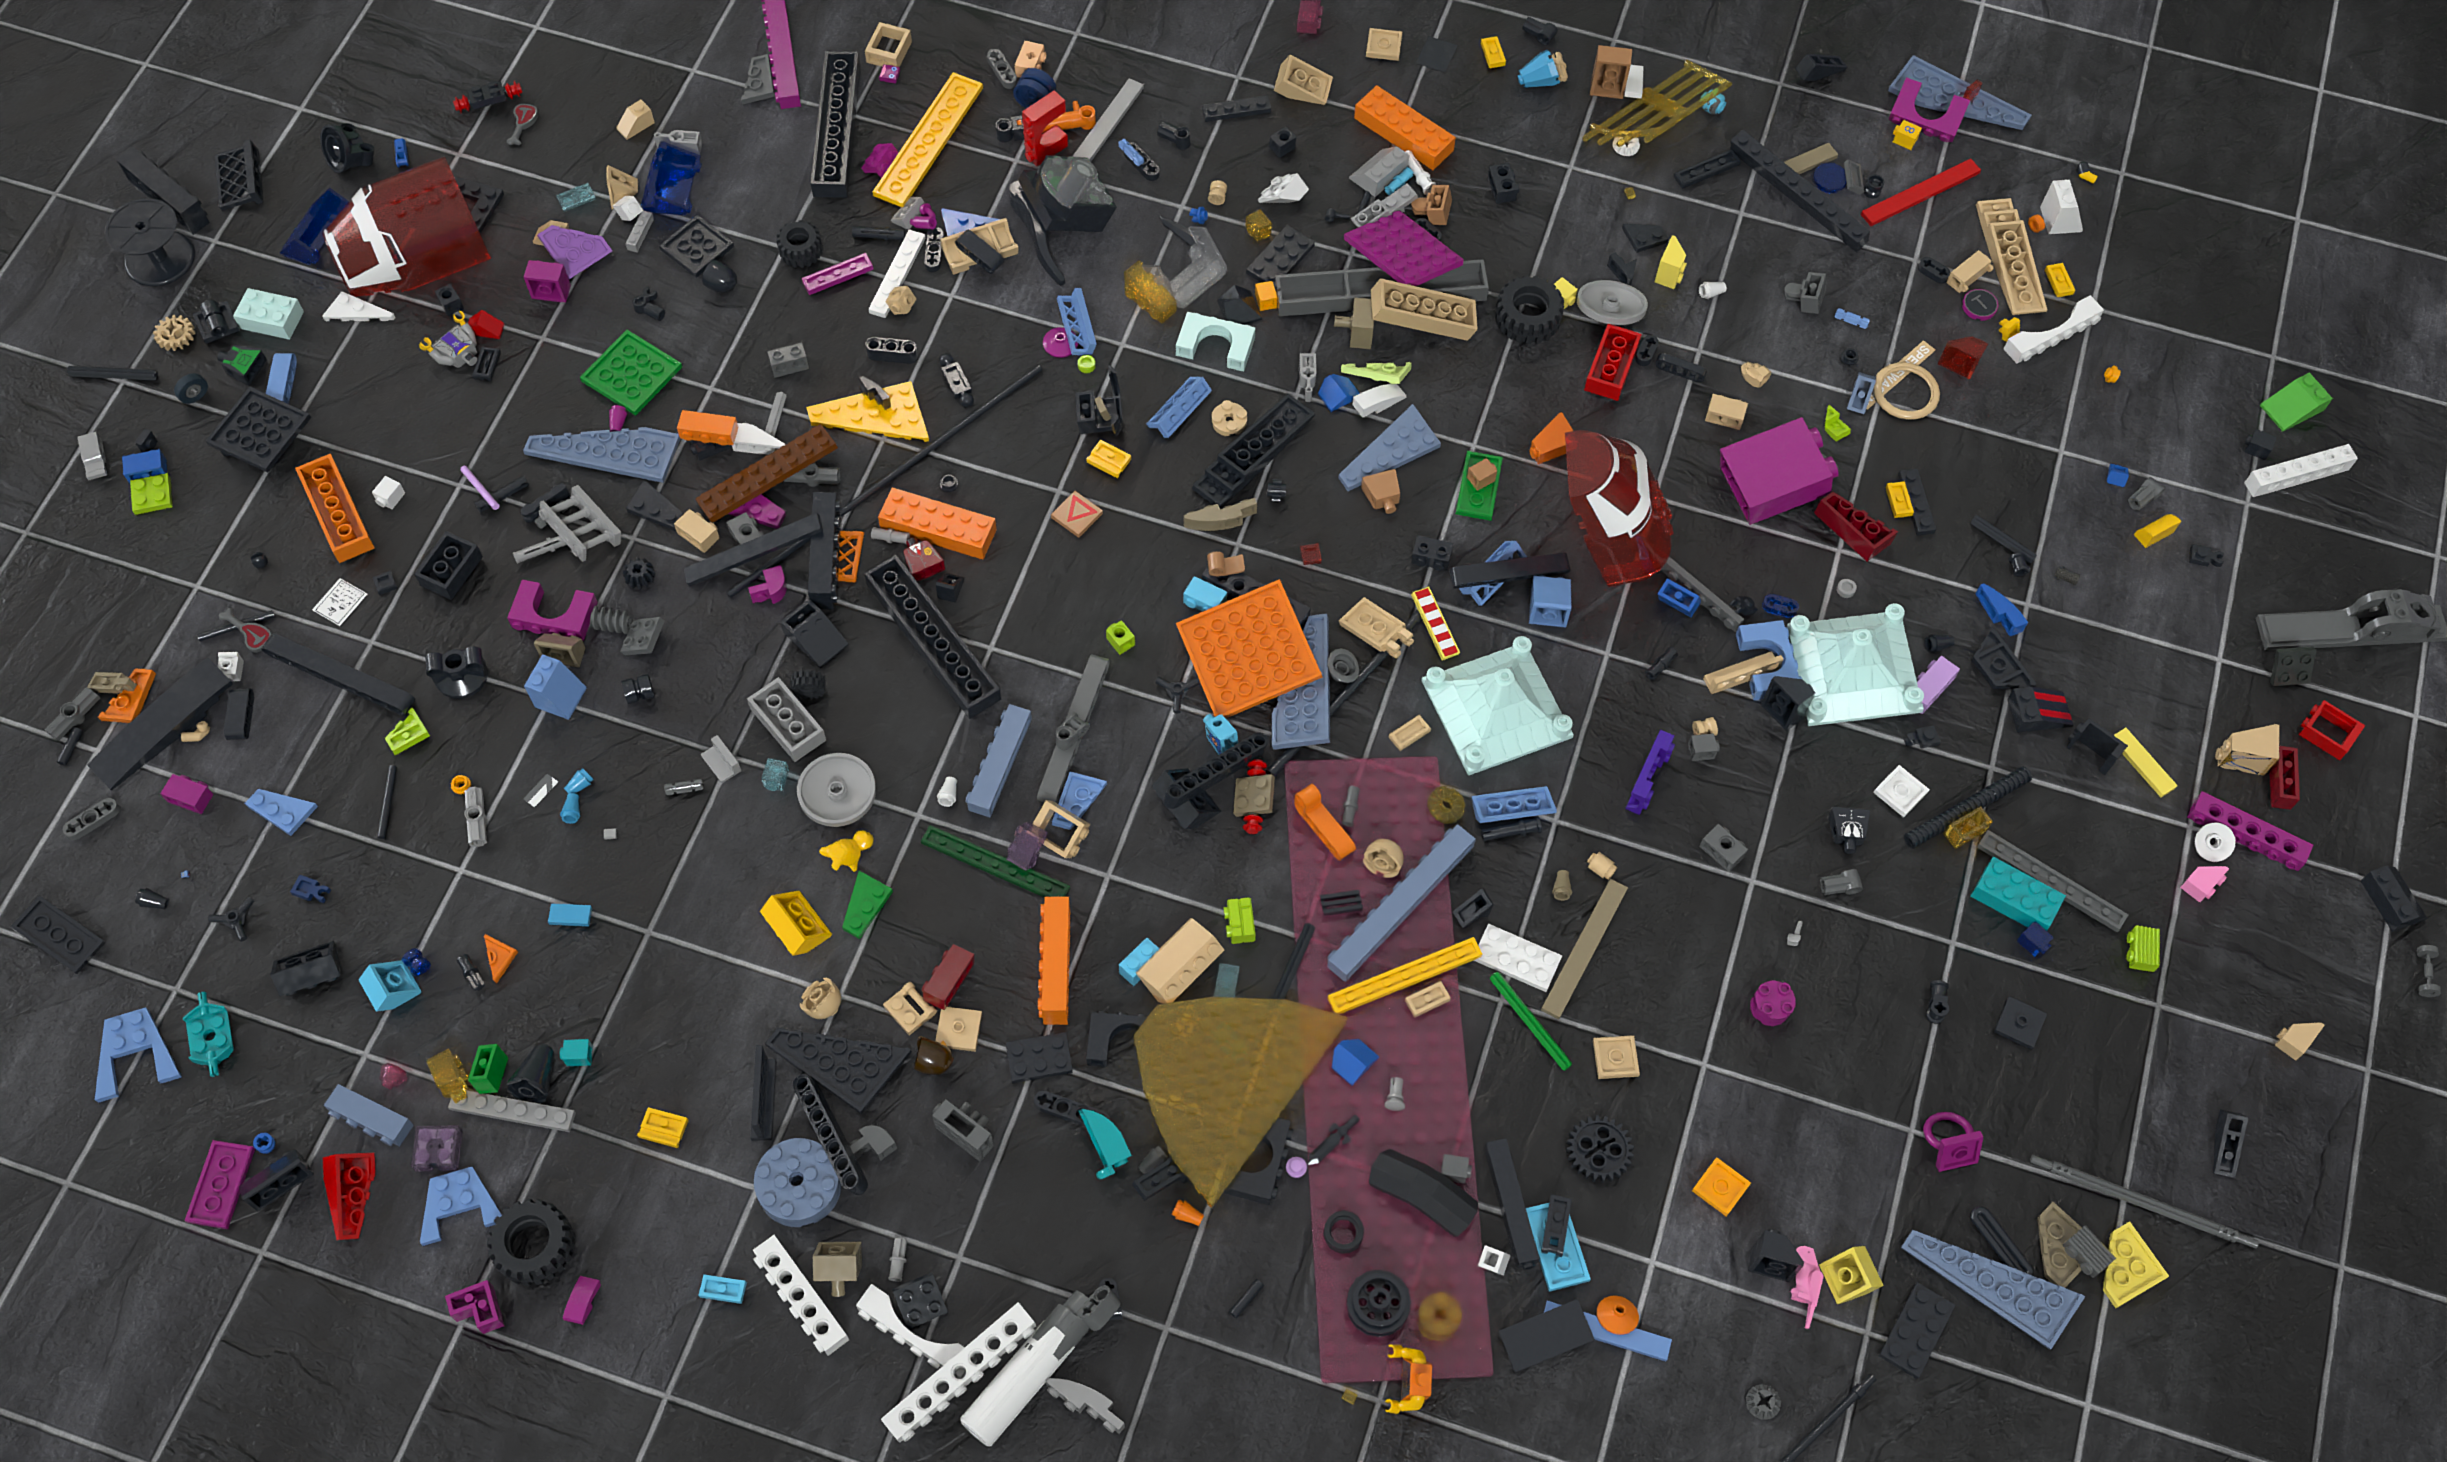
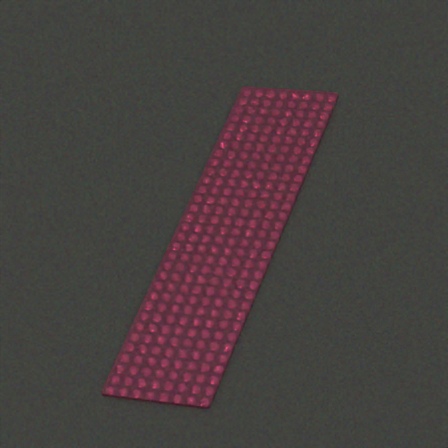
(1419, 1050)

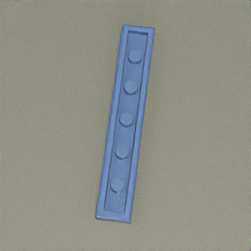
(1636, 1341)

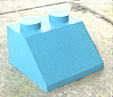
(388, 985)

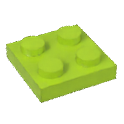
(151, 493)

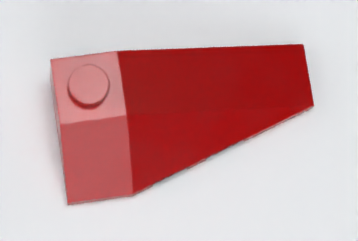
(347, 1188)

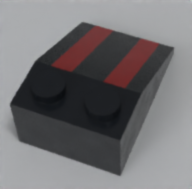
(2038, 709)

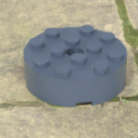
(786, 1164)

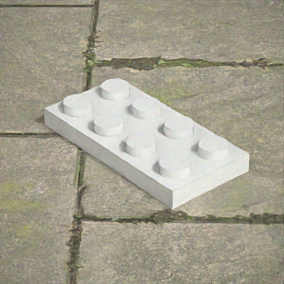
(1518, 957)

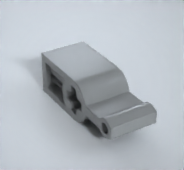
(686, 140)
(1307, 373)
(92, 455)

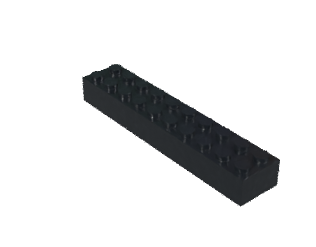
(835, 124)
(933, 637)

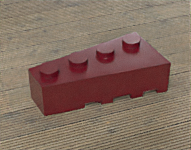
(1854, 526)

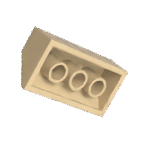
(1179, 961)

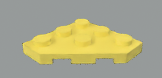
(2134, 1268)

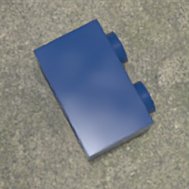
(144, 465)
(1679, 597)

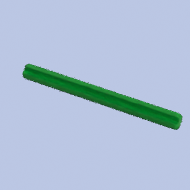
(1531, 1021)

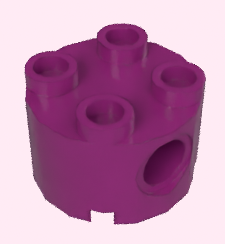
(1773, 1003)

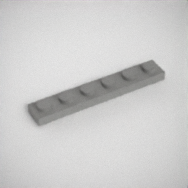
(515, 1111)

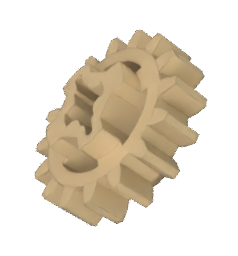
(174, 332)

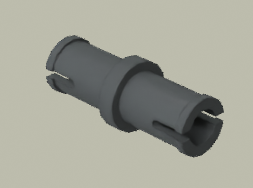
(1350, 806)

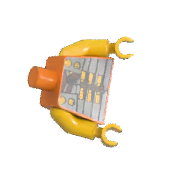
(1415, 1379)

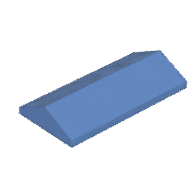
(1513, 804)

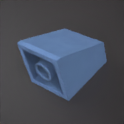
(1550, 601)
(554, 687)

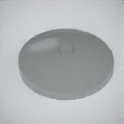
(1612, 302)
(836, 789)

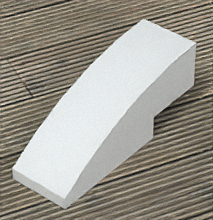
(1378, 399)

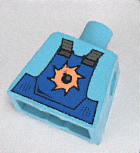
(1220, 733)

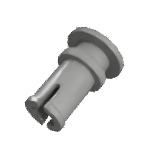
(1395, 1098)

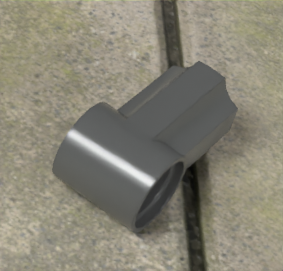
(2148, 491)
(1846, 882)

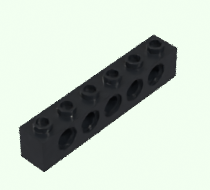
(1249, 584)

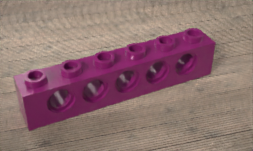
(2260, 831)

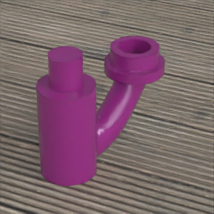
(925, 222)

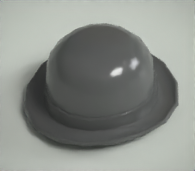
(1343, 666)

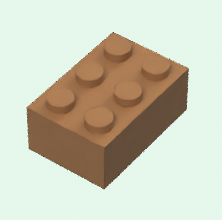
(1610, 72)

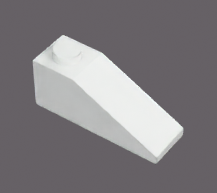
(754, 440)

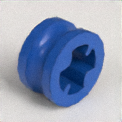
(264, 1137)

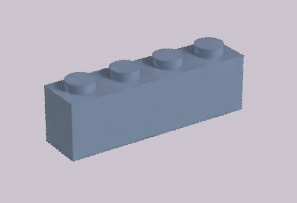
(368, 1115)

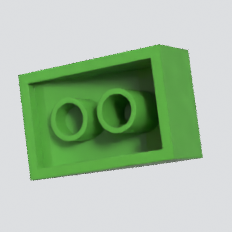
(2297, 402)

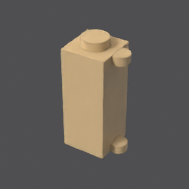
(1969, 271)

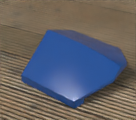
(1337, 391)
(1352, 1060)

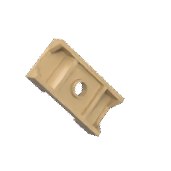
(994, 234)

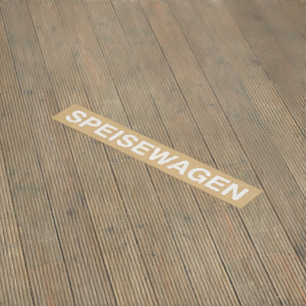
(1916, 356)

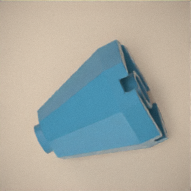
(1539, 72)

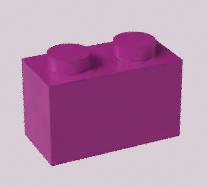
(187, 793)

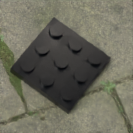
(696, 245)

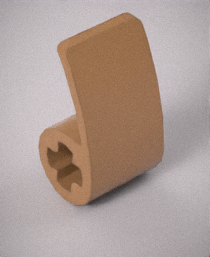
(1224, 566)

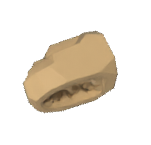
(1755, 374)

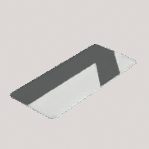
(540, 790)

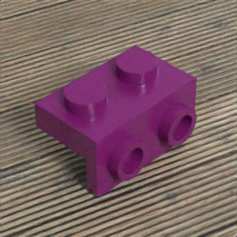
(880, 159)

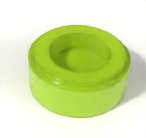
(1086, 364)

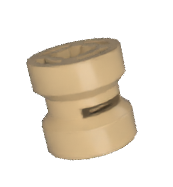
(1217, 192)
(1705, 727)

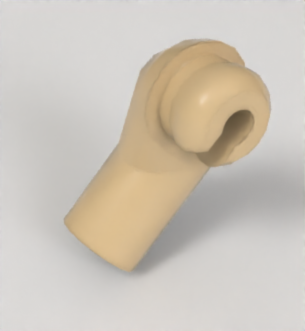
(198, 735)

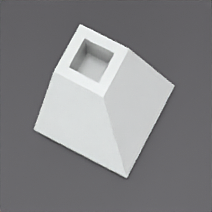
(1284, 190)

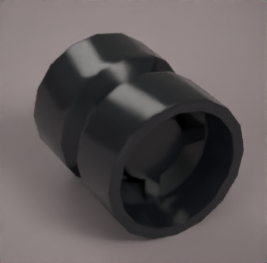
(638, 689)

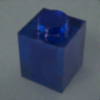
(2035, 939)

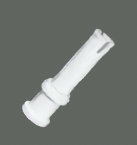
(1422, 177)

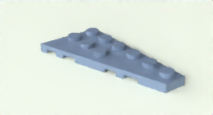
(1399, 444)

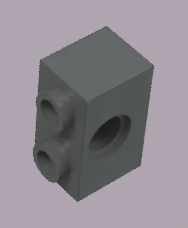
(741, 526)
(1725, 857)

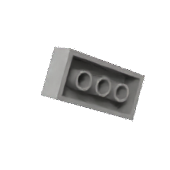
(786, 719)

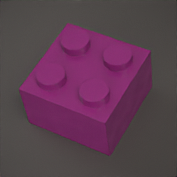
(547, 281)

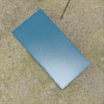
(570, 915)

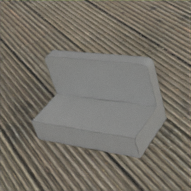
(721, 760)

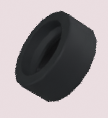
(1348, 1216)

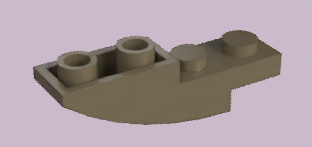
(1212, 518)

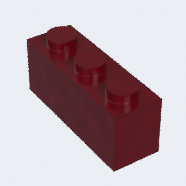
(2285, 779)
(948, 977)

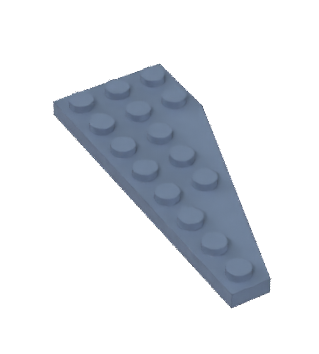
(1940, 87)
(628, 452)

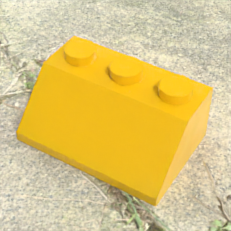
(795, 922)

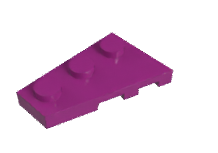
(762, 511)

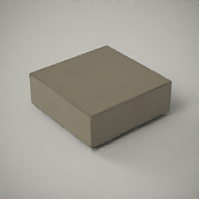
(1102, 408)

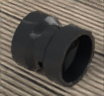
(1874, 186)

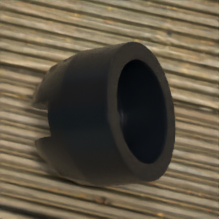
(259, 560)

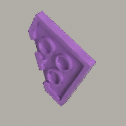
(573, 248)

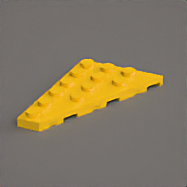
(865, 415)

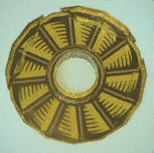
(1439, 811)

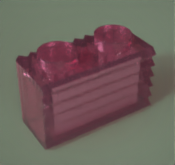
(1309, 15)

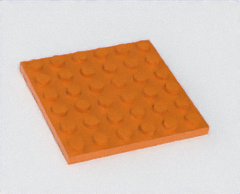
(1249, 650)

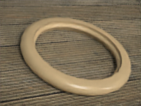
(1908, 415)

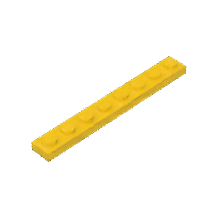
(1404, 976)

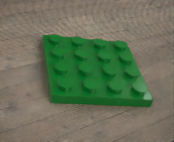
(631, 372)

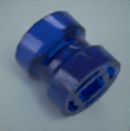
(414, 960)

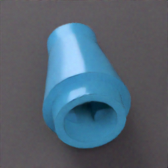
(578, 782)
(570, 811)

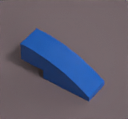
(2001, 610)

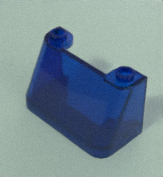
(670, 180)

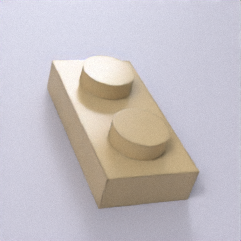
(1427, 999)

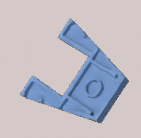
(129, 1035)

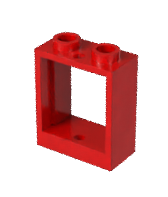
(2336, 717)

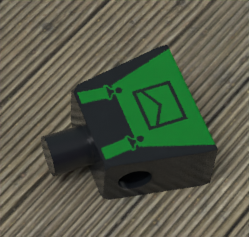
(242, 363)

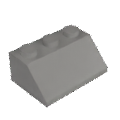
(1381, 170)

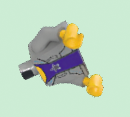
(455, 346)

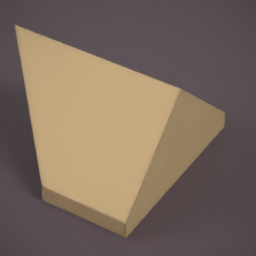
(620, 185)

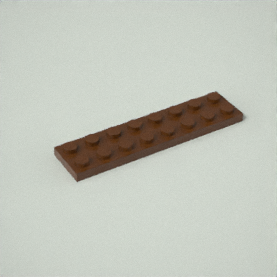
(766, 473)

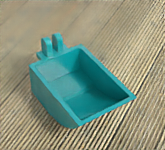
(1107, 1141)

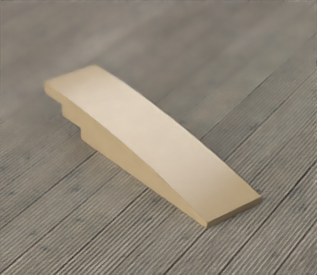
(2011, 256)

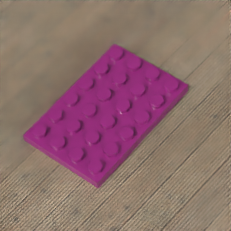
(1403, 249)

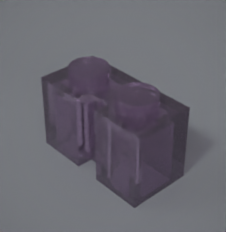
(1026, 846)

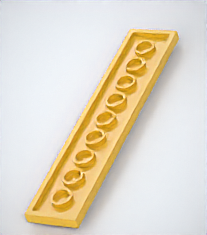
(927, 140)

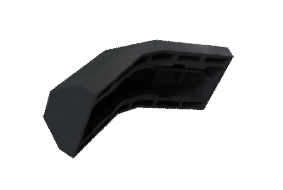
(1424, 1190)

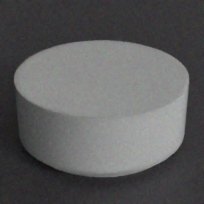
(1846, 588)

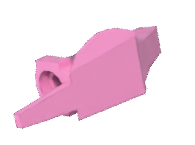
(1808, 1282)

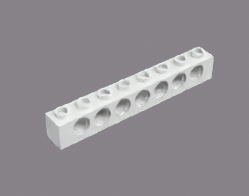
(929, 1389)

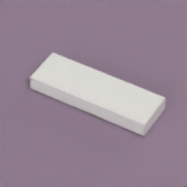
(1634, 82)

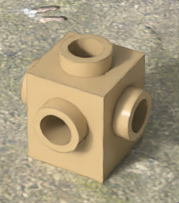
(900, 300)

